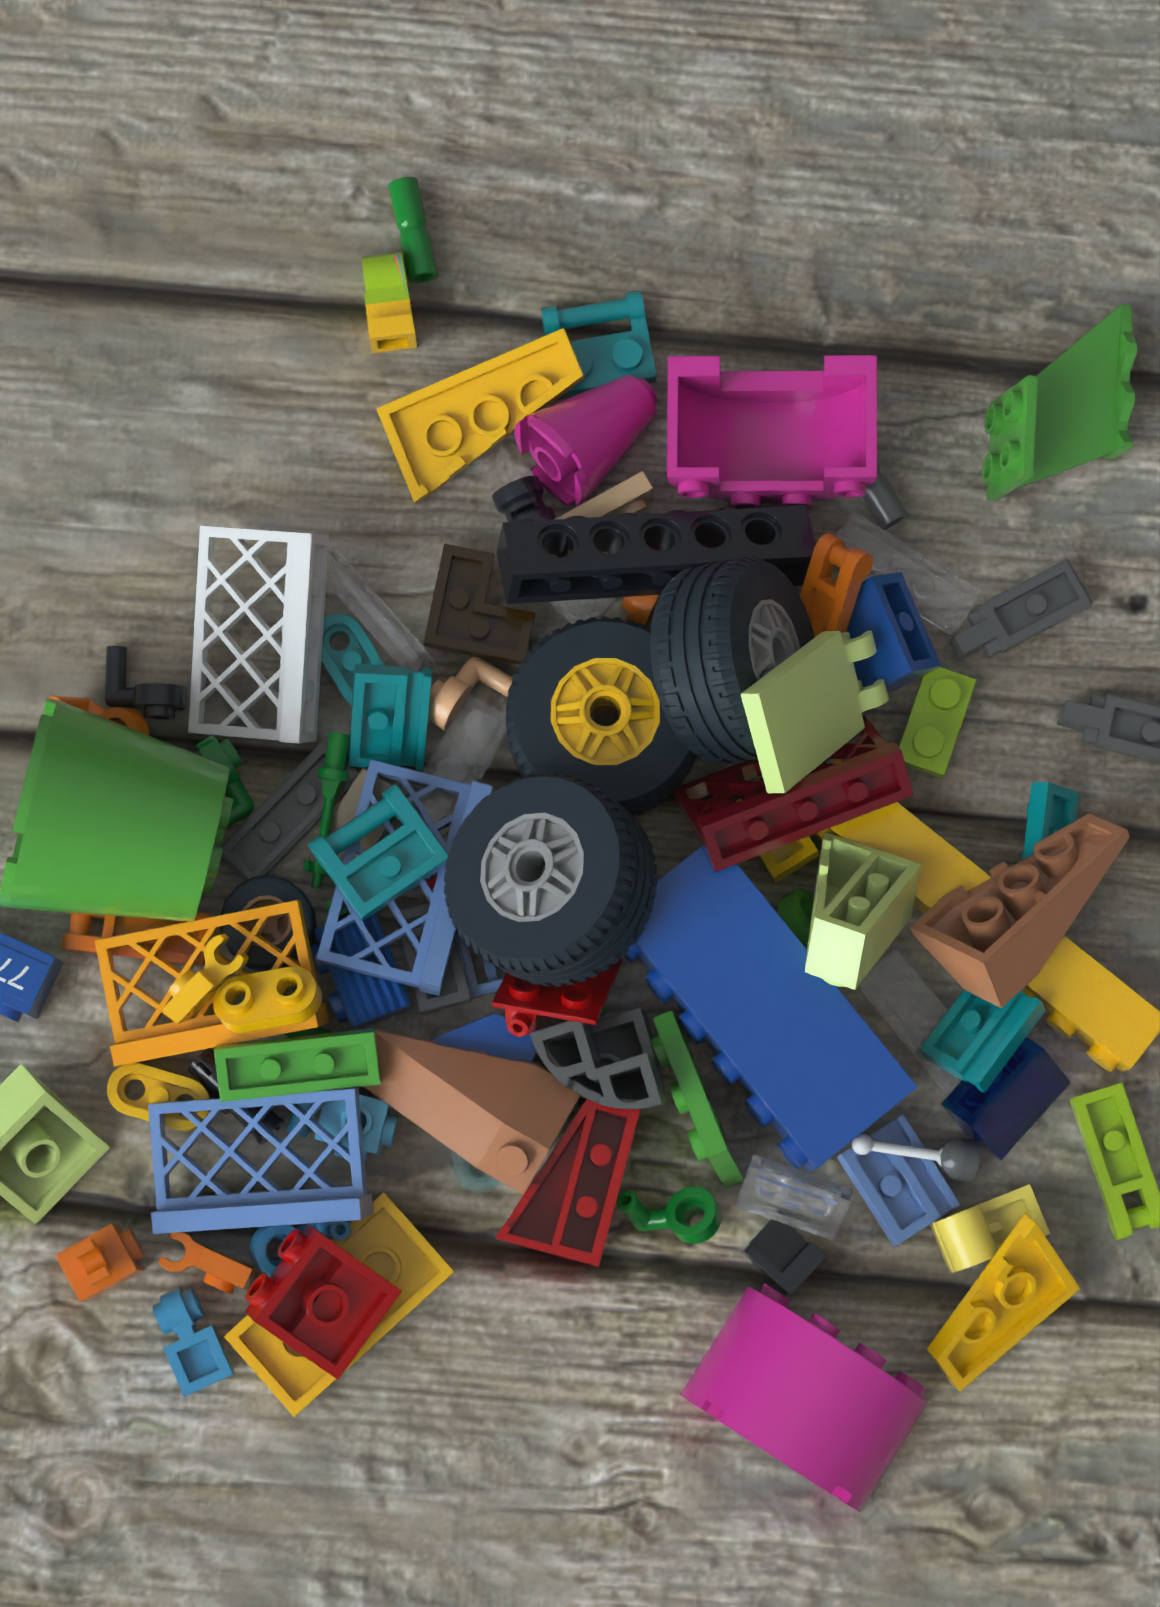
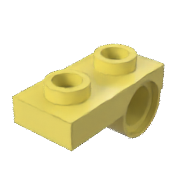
(981, 1230)

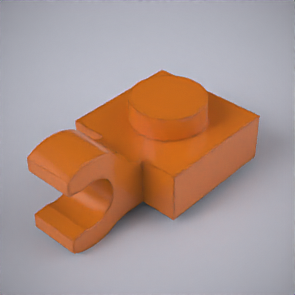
(221, 1270)

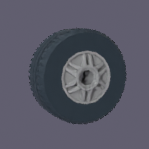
(714, 639)
(550, 879)

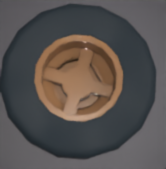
(263, 892)

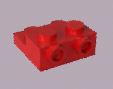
(320, 1300)

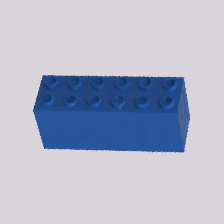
(771, 1025)

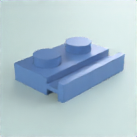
(899, 1189)

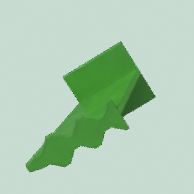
(1066, 412)

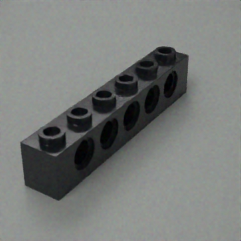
(632, 566)

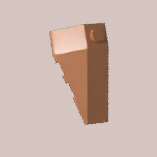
(1011, 923)
(477, 1104)

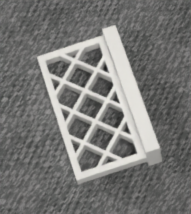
(300, 627)

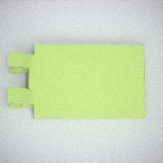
(810, 706)

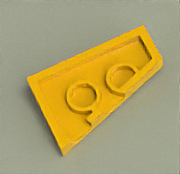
(1003, 1305)

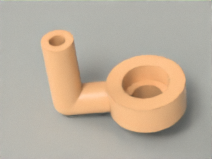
(449, 696)

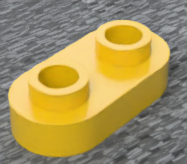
(264, 999)
(159, 1087)

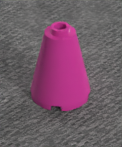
(585, 436)

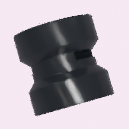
(523, 500)

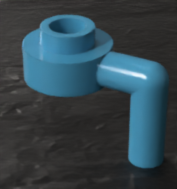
(258, 1245)

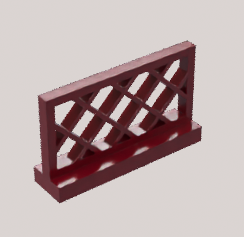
(831, 794)

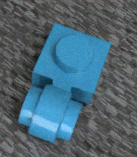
(198, 1356)

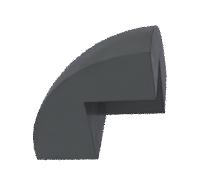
(605, 1061)

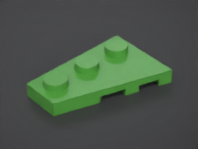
(690, 1096)

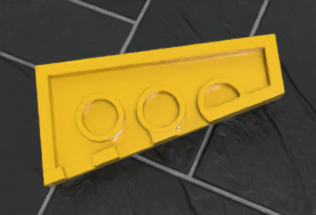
(469, 413)

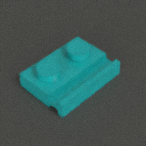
(389, 716)
(979, 1037)

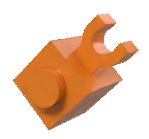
(101, 1261)

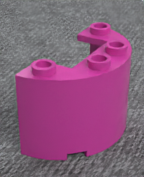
(772, 431)
(806, 1395)

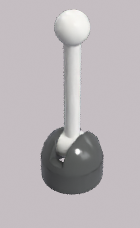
(955, 1158)

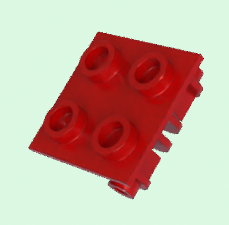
(574, 1002)

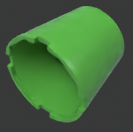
(114, 822)

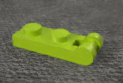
(1117, 1158)

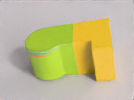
(388, 303)

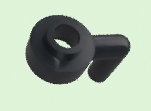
(156, 699)

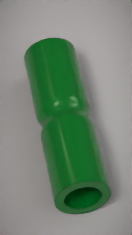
(414, 236)

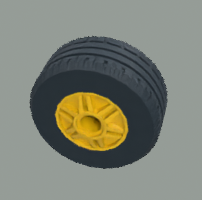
(589, 672)

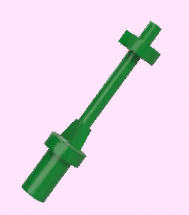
(332, 779)

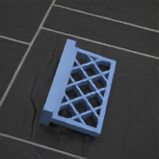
(438, 931)
(258, 1208)

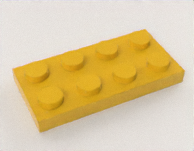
(386, 1245)

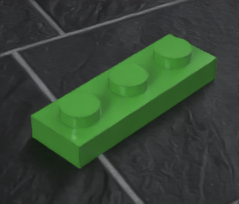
(297, 1064)

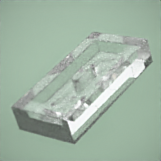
(794, 1197)

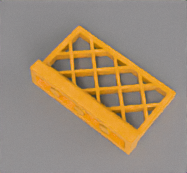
(203, 1030)

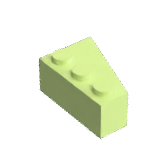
(857, 909)

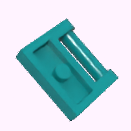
(608, 355)
(389, 865)

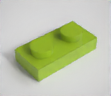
(935, 720)

